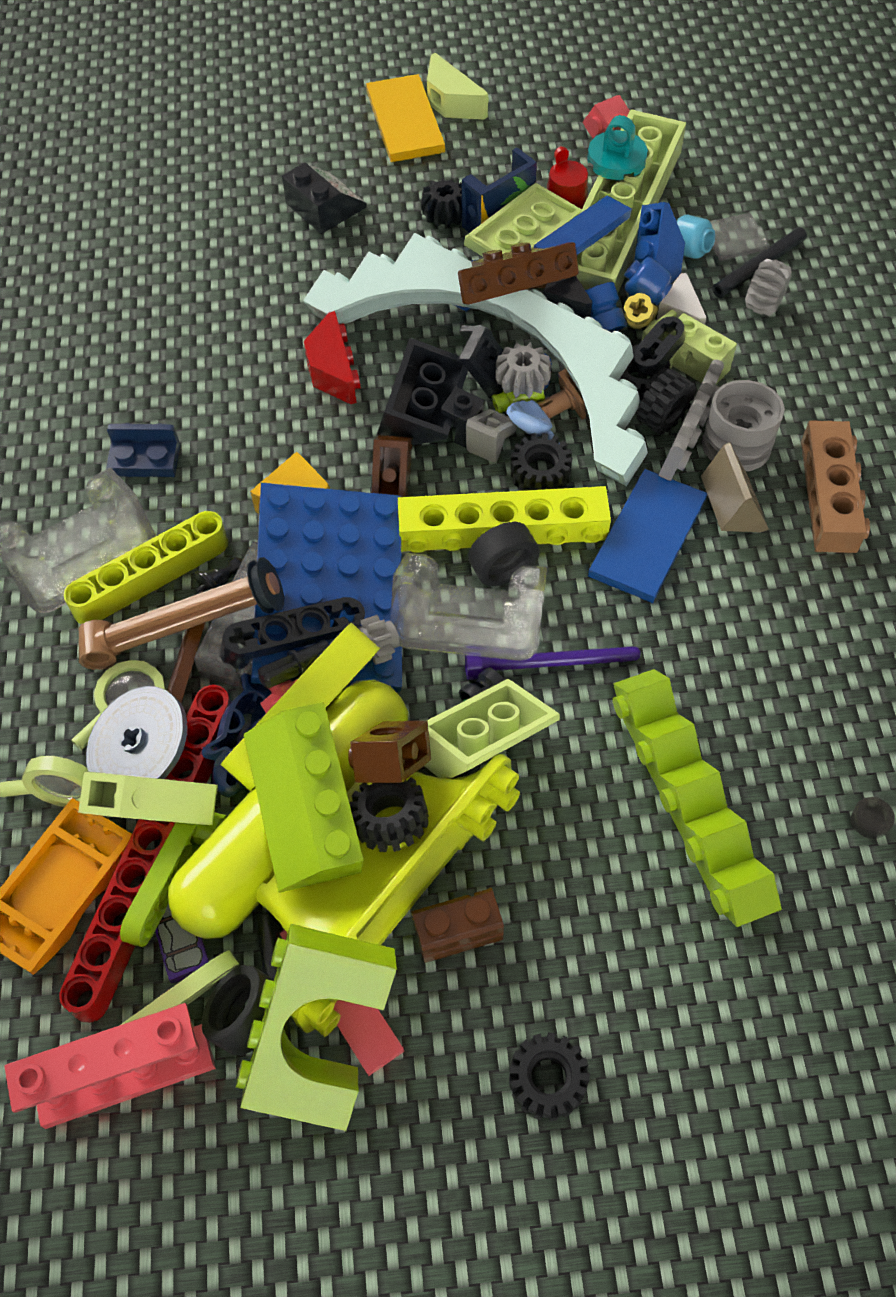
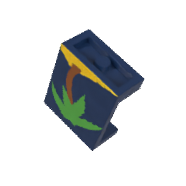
(483, 201)

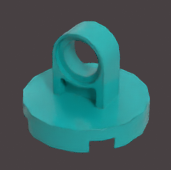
(617, 151)

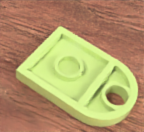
(191, 986)

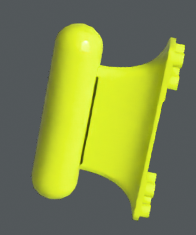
(236, 872)

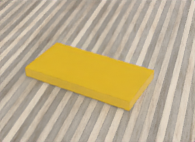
(405, 118)

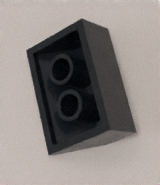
(419, 392)

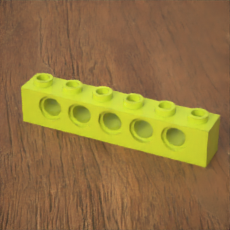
(544, 512)

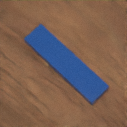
(589, 225)

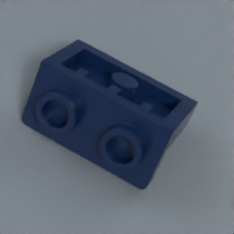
(143, 450)

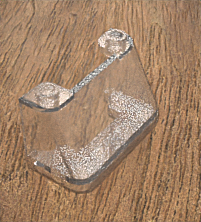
(76, 545)
(464, 617)

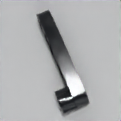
(291, 622)

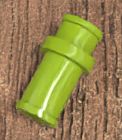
(504, 400)

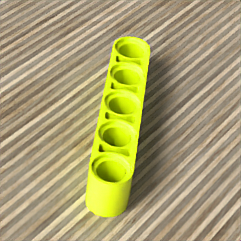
(167, 557)
(318, 684)

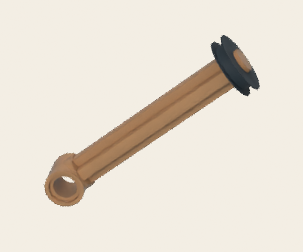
(103, 641)

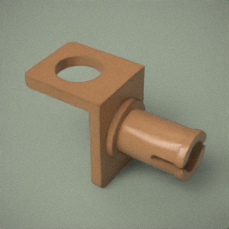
(564, 399)

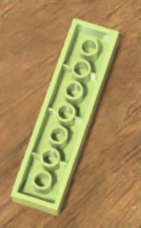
(614, 253)

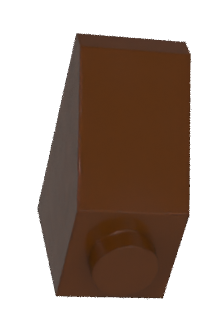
(391, 465)

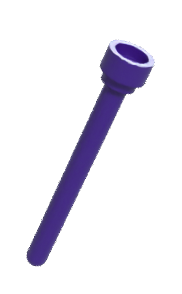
(475, 665)

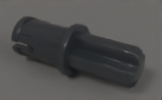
(291, 665)

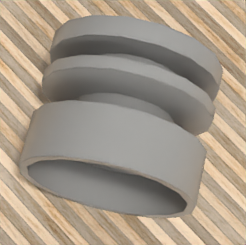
(747, 417)

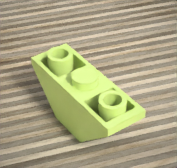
(453, 92)

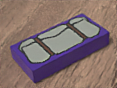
(180, 950)

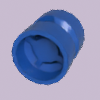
(604, 307)

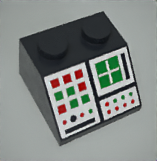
(320, 197)

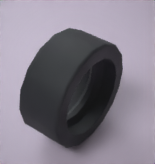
(503, 551)
(225, 1004)

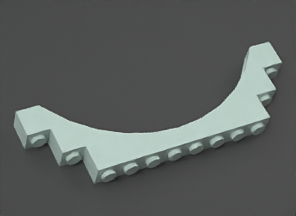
(588, 352)

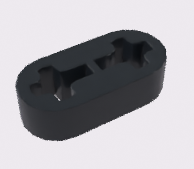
(657, 343)

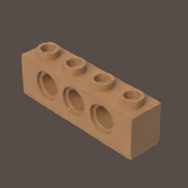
(834, 487)

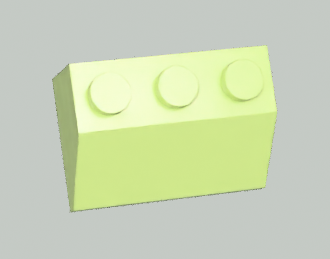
(484, 727)

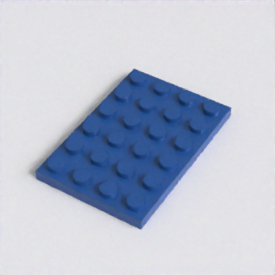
(329, 549)

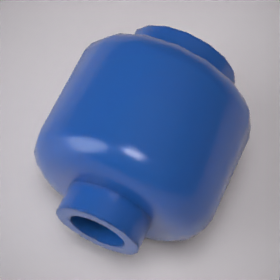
(649, 279)

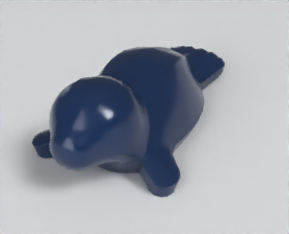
(237, 719)

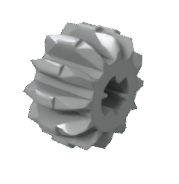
(768, 287)
(523, 370)

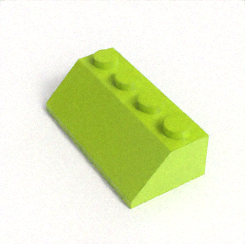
(303, 798)

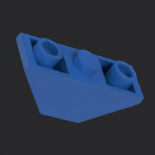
(660, 238)

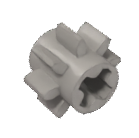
(383, 635)

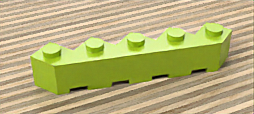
(695, 799)

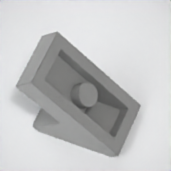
(487, 434)

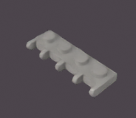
(697, 415)

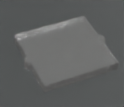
(738, 237)

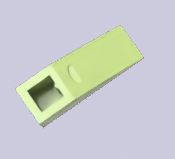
(147, 798)

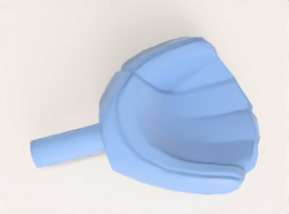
(530, 418)

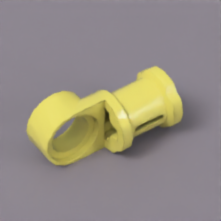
(639, 313)

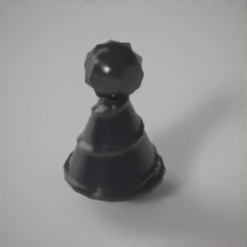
(217, 577)

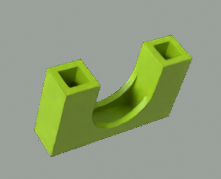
(310, 968)

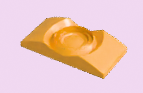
(57, 885)

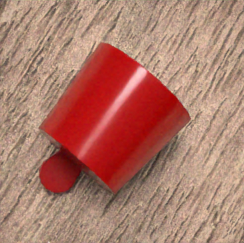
(568, 179)

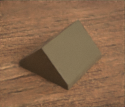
(732, 493)

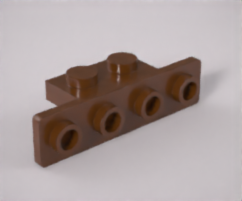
(516, 270)

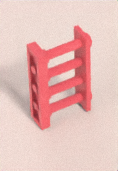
(109, 1067)

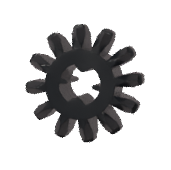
(442, 202)

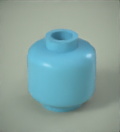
(697, 234)

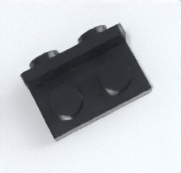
(481, 356)

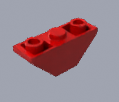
(331, 361)

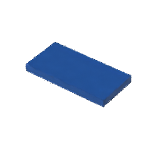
(647, 535)

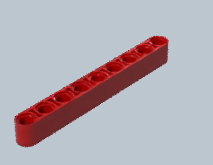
(136, 862)

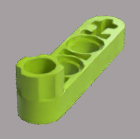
(152, 896)

